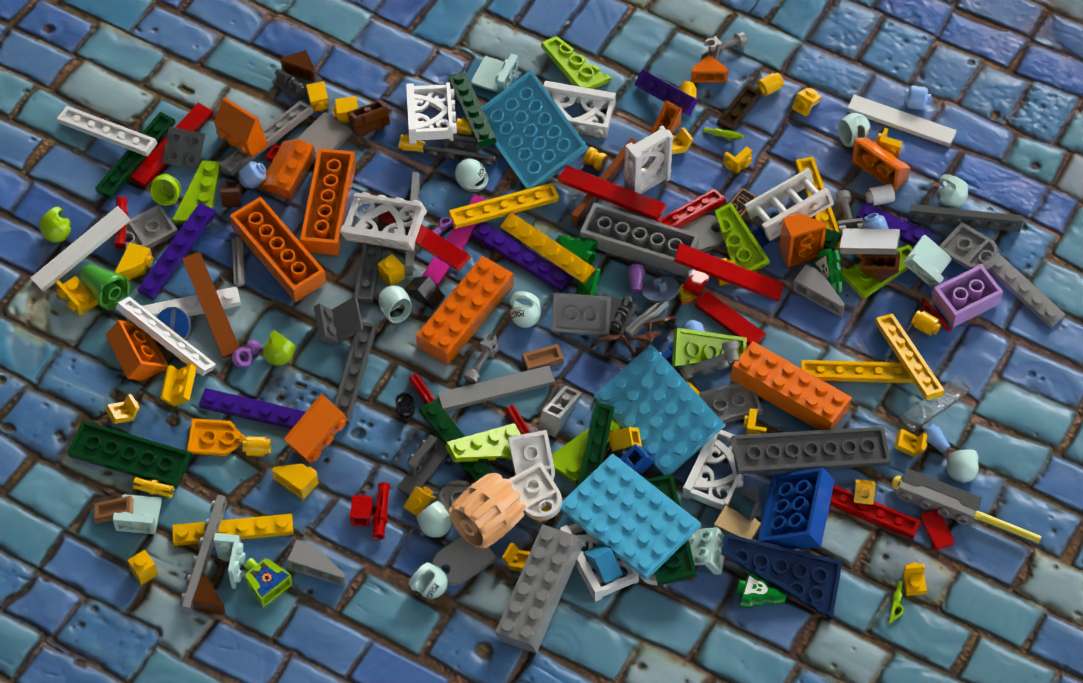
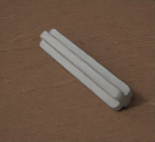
(238, 262)
(645, 317)

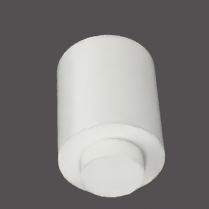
(880, 195)

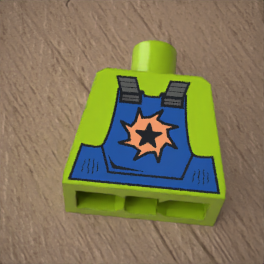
(266, 580)

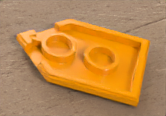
(213, 437)

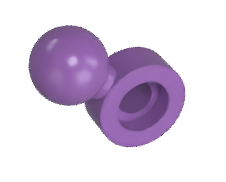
(252, 348)

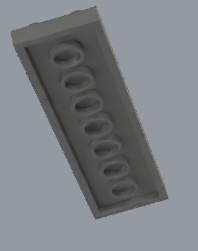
(810, 450)

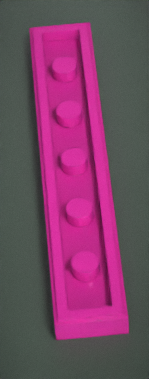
(459, 237)

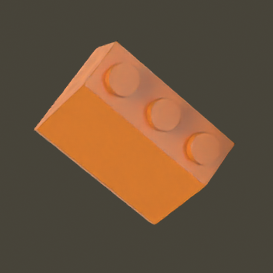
(239, 128)
(880, 163)
(289, 168)
(801, 239)
(136, 351)
(315, 429)

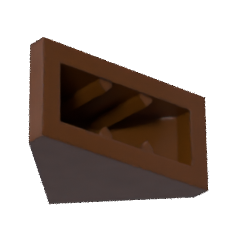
(299, 65)
(231, 194)
(880, 266)
(206, 597)

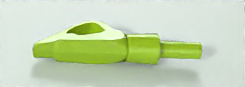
(727, 134)
(897, 595)

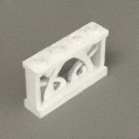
(585, 96)
(425, 130)
(636, 155)
(379, 205)
(696, 481)
(592, 579)

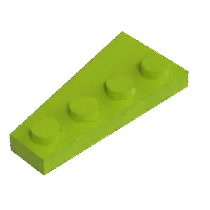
(739, 240)
(866, 285)

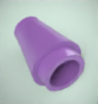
(636, 278)

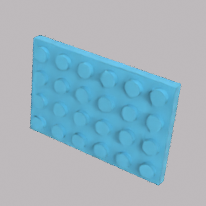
(532, 131)
(663, 407)
(629, 516)

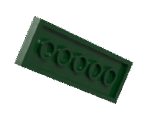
(129, 454)
(681, 563)

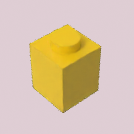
(318, 96)
(343, 106)
(391, 270)
(624, 439)
(142, 567)

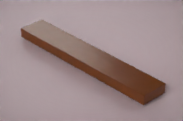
(609, 175)
(211, 304)

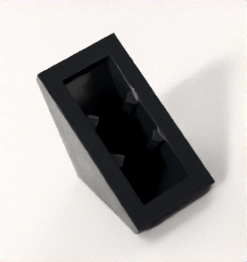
(425, 292)
(745, 501)

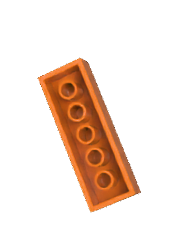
(328, 201)
(278, 249)
(465, 310)
(790, 388)

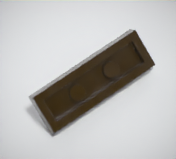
(739, 108)

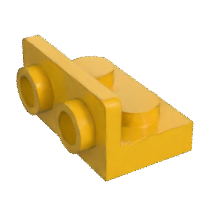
(76, 295)
(178, 384)

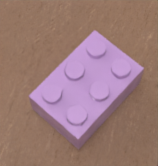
(967, 295)

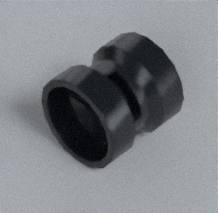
(405, 405)

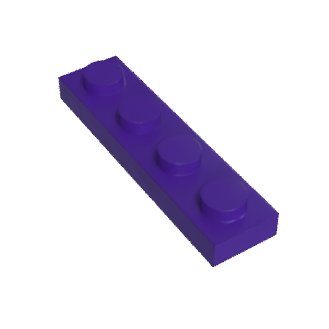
(665, 91)
(908, 232)

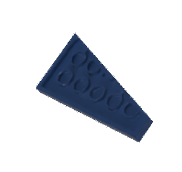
(799, 574)

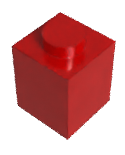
(361, 511)

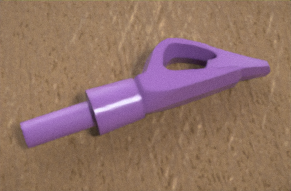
(443, 226)

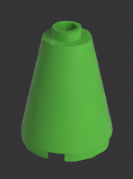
(105, 286)

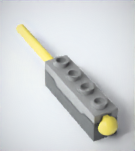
(949, 502)

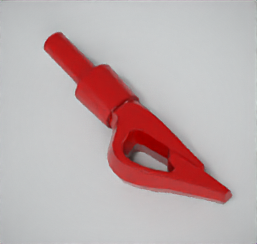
(933, 312)

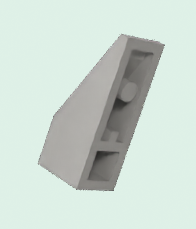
(816, 288)
(558, 411)
(313, 562)

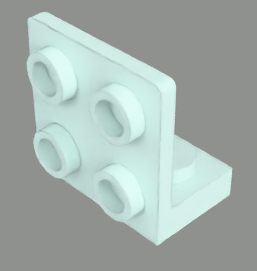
(495, 74)
(927, 261)
(144, 516)
(231, 549)
(706, 549)

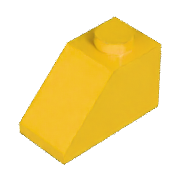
(135, 261)
(296, 478)

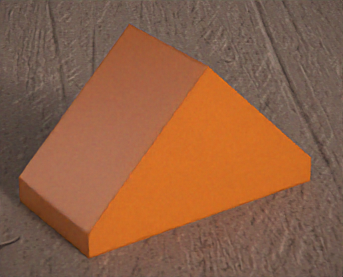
(709, 71)
(669, 117)

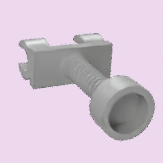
(739, 40)
(844, 197)
(472, 375)

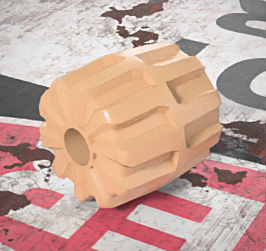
(487, 510)

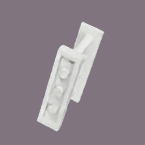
(810, 206)

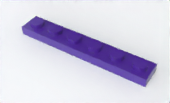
(177, 249)
(522, 256)
(250, 408)

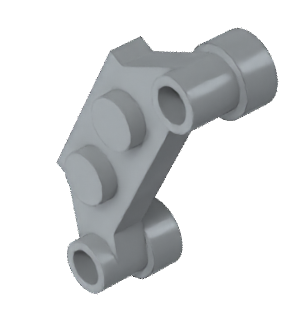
(708, 366)

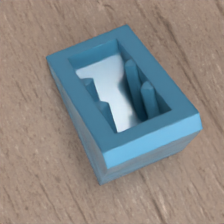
(604, 563)

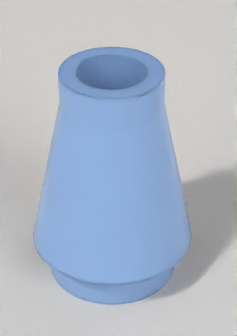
(936, 438)

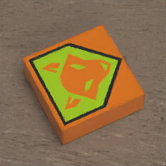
(685, 296)

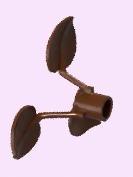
(649, 336)

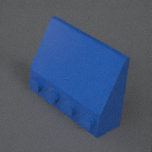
(797, 509)

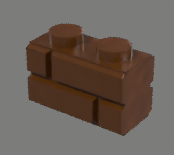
(369, 118)

